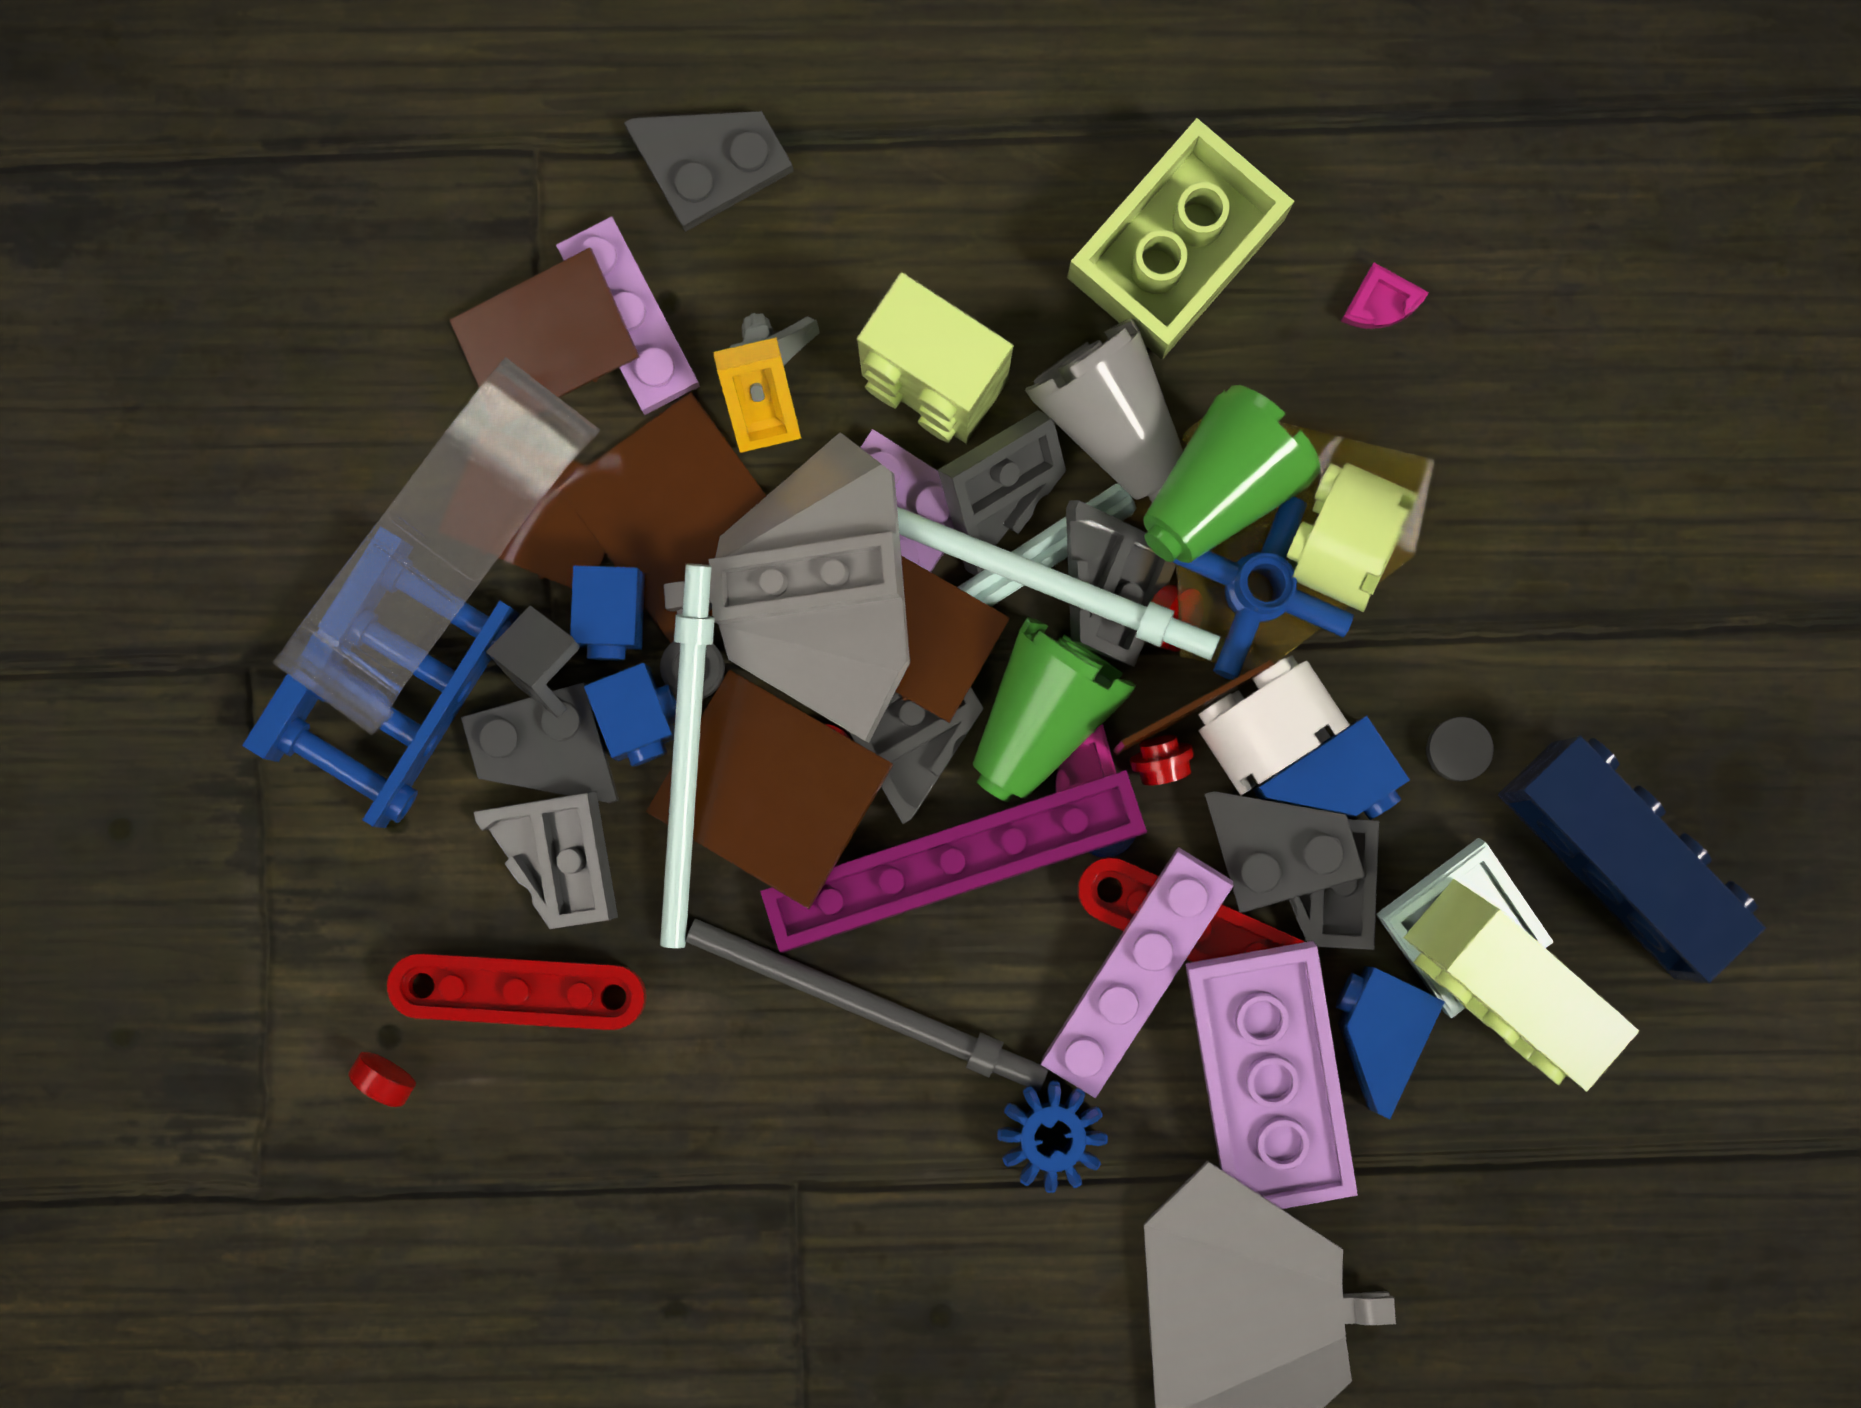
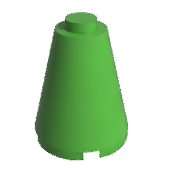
(1228, 476)
(1044, 710)

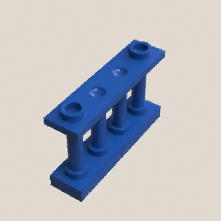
(285, 731)

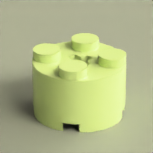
(1352, 535)

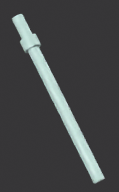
(1152, 623)
(693, 632)

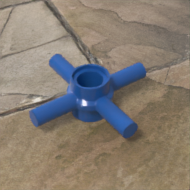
(1286, 598)

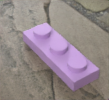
(662, 368)

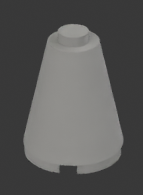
(1113, 409)

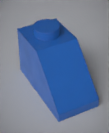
(1342, 775)
(1384, 1033)

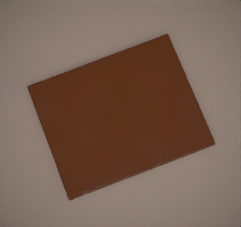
(664, 499)
(776, 789)

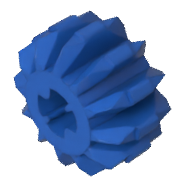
(1055, 1158)

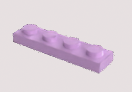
(1137, 972)

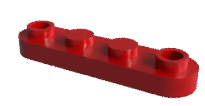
(1225, 935)
(516, 991)

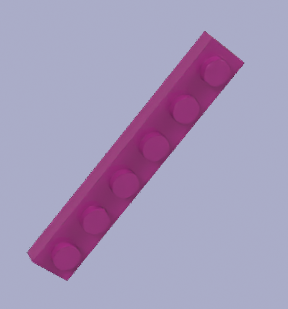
(960, 860)

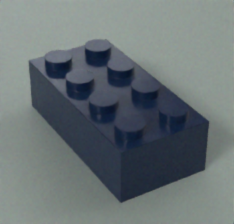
(1633, 859)

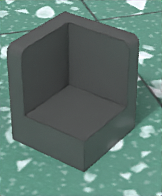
(532, 654)

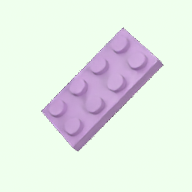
(1273, 1074)

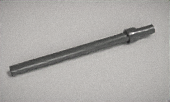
(981, 1053)

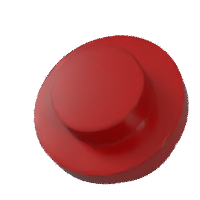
(1162, 760)

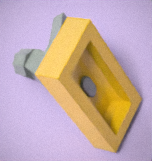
(757, 383)

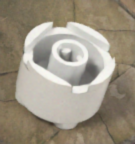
(1272, 724)

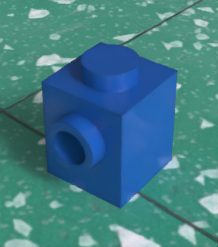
(607, 610)
(633, 714)

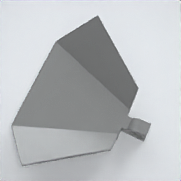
(817, 588)
(1246, 1302)

